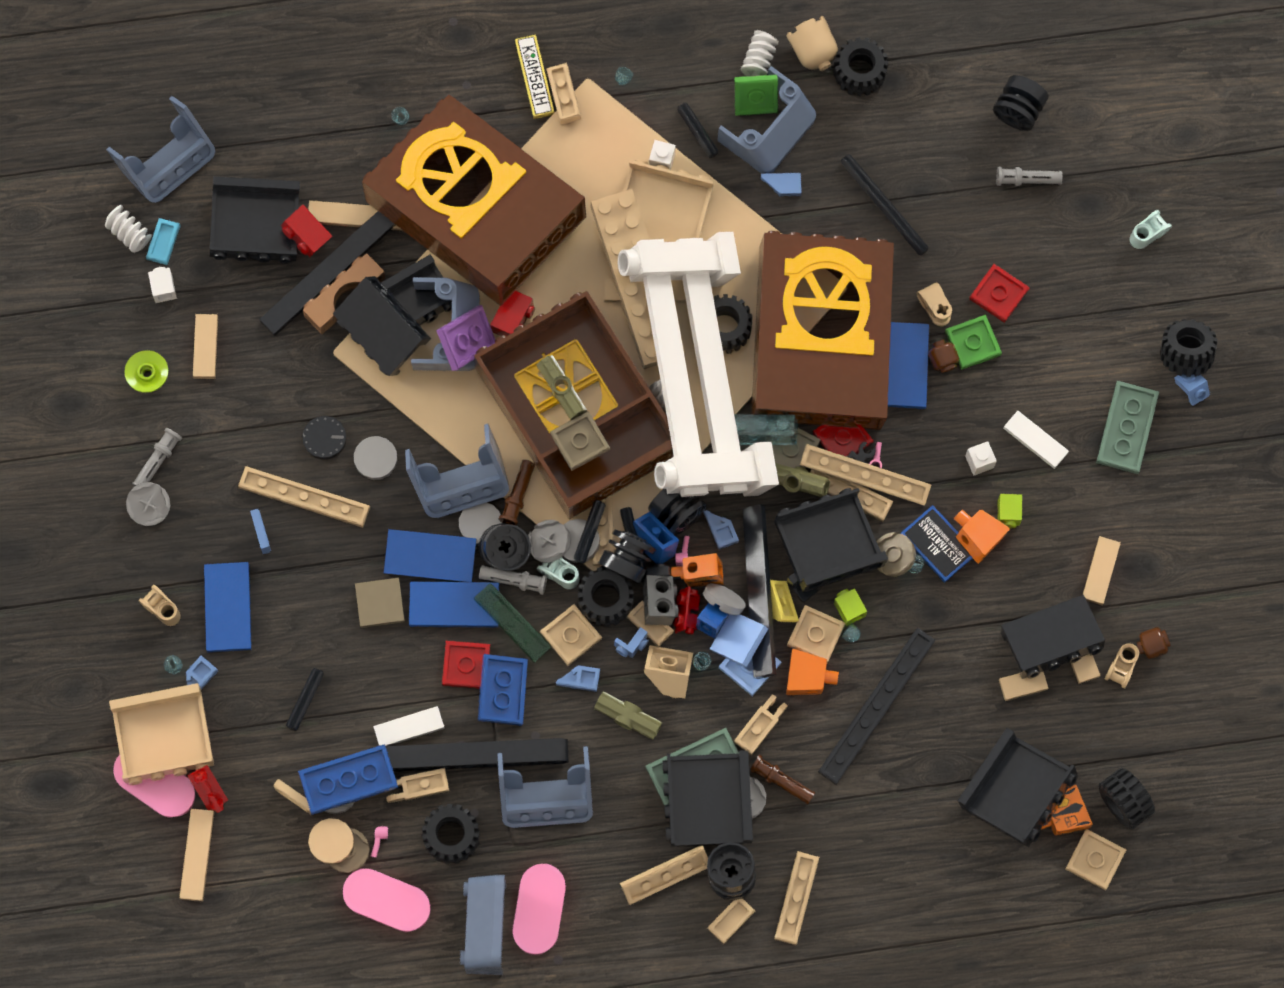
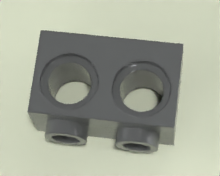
(654, 599)

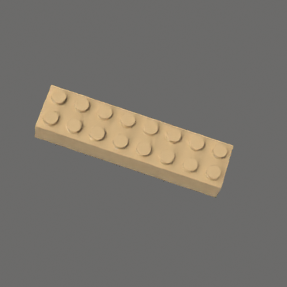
(620, 229)

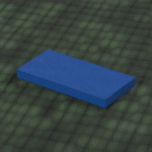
(908, 365)
(430, 555)
(448, 605)
(227, 607)
(348, 779)

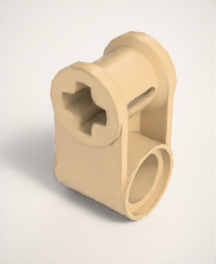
(934, 301)
(158, 603)
(1120, 668)

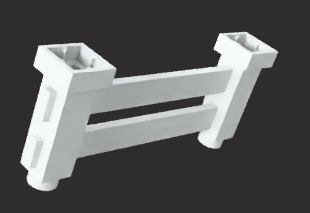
(700, 267)

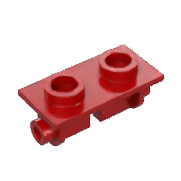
(687, 601)
(208, 788)

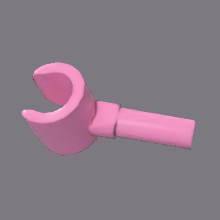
(876, 459)
(679, 556)
(380, 833)

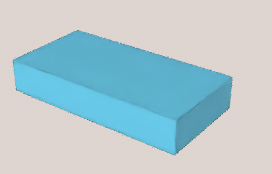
(163, 241)

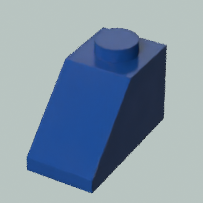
(658, 536)
(711, 620)

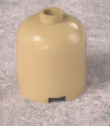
(814, 44)

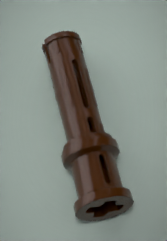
(515, 500)
(773, 774)

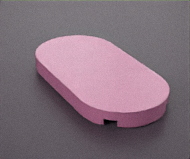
(167, 796)
(386, 900)
(539, 909)

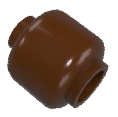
(943, 356)
(1153, 642)

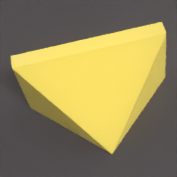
(782, 603)

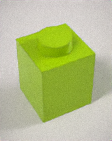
(1010, 509)
(850, 606)

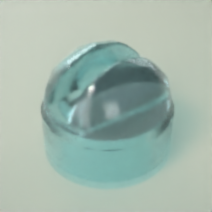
(623, 75)
(397, 119)
(916, 568)
(852, 633)
(705, 660)
(177, 661)

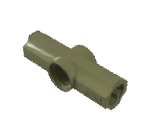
(555, 376)
(806, 481)
(628, 715)

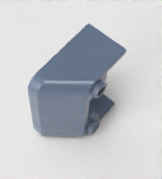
(770, 149)
(173, 162)
(464, 298)
(462, 486)
(546, 800)
(484, 925)

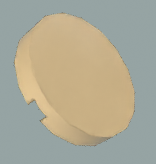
(331, 841)

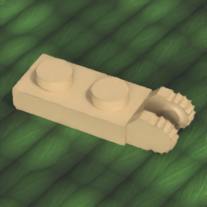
(759, 726)
(421, 785)

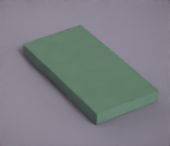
(1127, 427)
(716, 743)

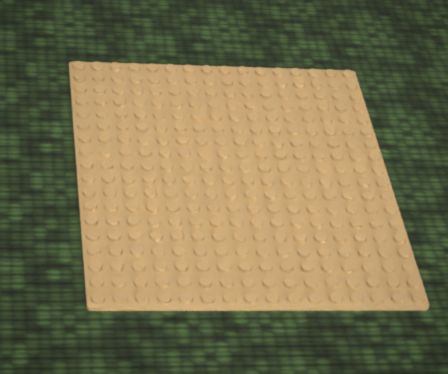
(595, 162)

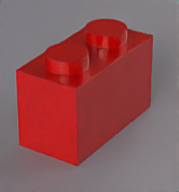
(305, 231)
(512, 314)

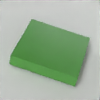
(756, 95)
(974, 341)

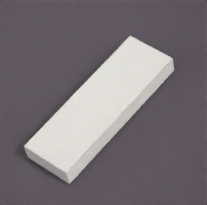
(1036, 439)
(409, 727)

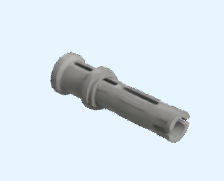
(1055, 177)
(162, 450)
(521, 580)

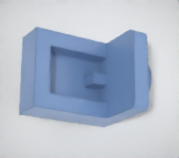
(1194, 387)
(637, 643)

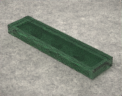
(512, 622)

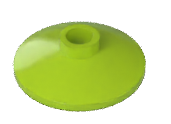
(143, 362)

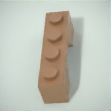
(321, 309)

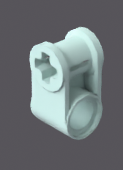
(1152, 228)
(556, 571)

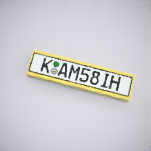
(534, 76)

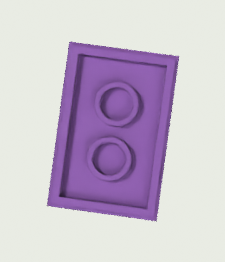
(465, 336)

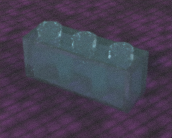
(767, 428)

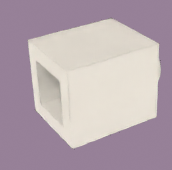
(662, 154)
(162, 284)
(980, 458)

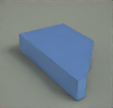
(784, 183)
(260, 530)
(721, 530)
(200, 672)
(581, 678)

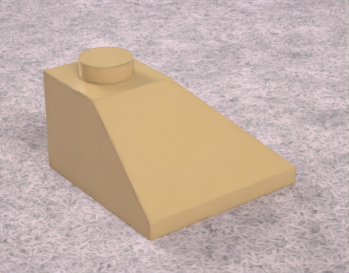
(669, 670)

